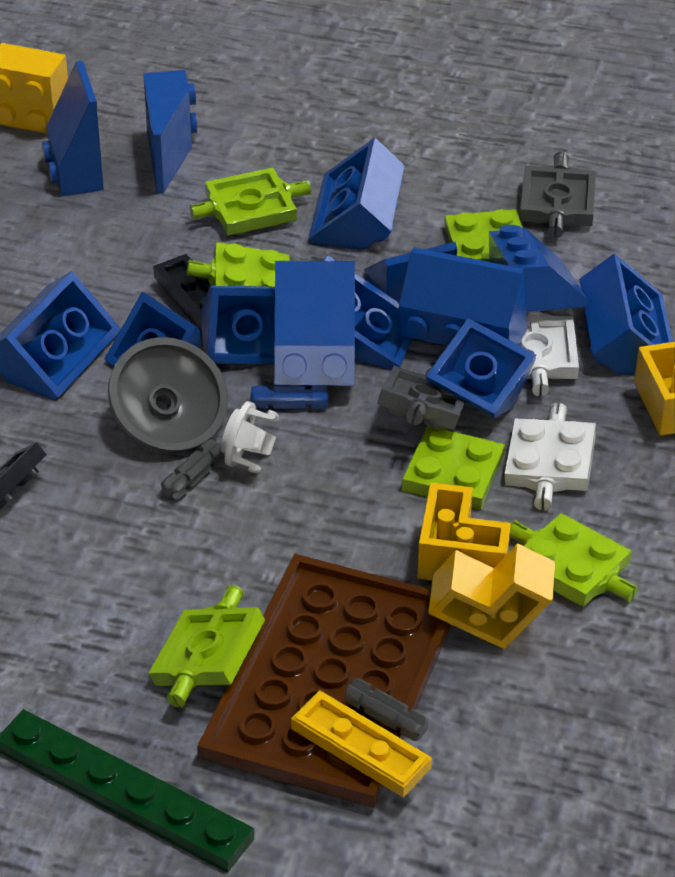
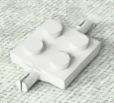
(556, 350)
(550, 455)

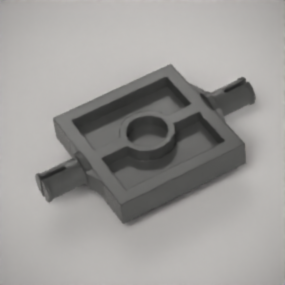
(558, 195)
(415, 398)

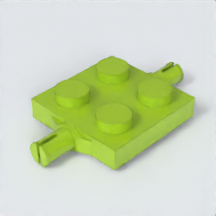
(250, 201)
(238, 266)
(583, 559)
(206, 646)

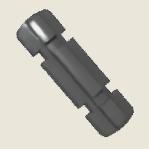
(192, 470)
(386, 709)

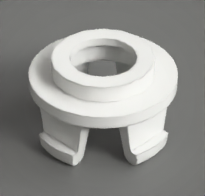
(243, 436)

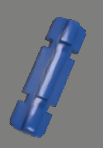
(290, 396)

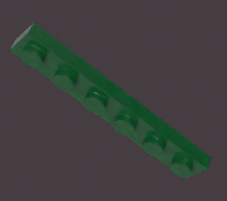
(126, 790)

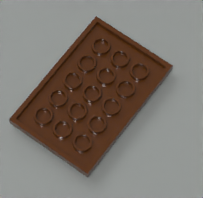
(320, 636)

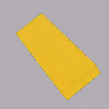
(361, 743)

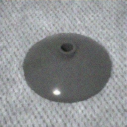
(179, 377)

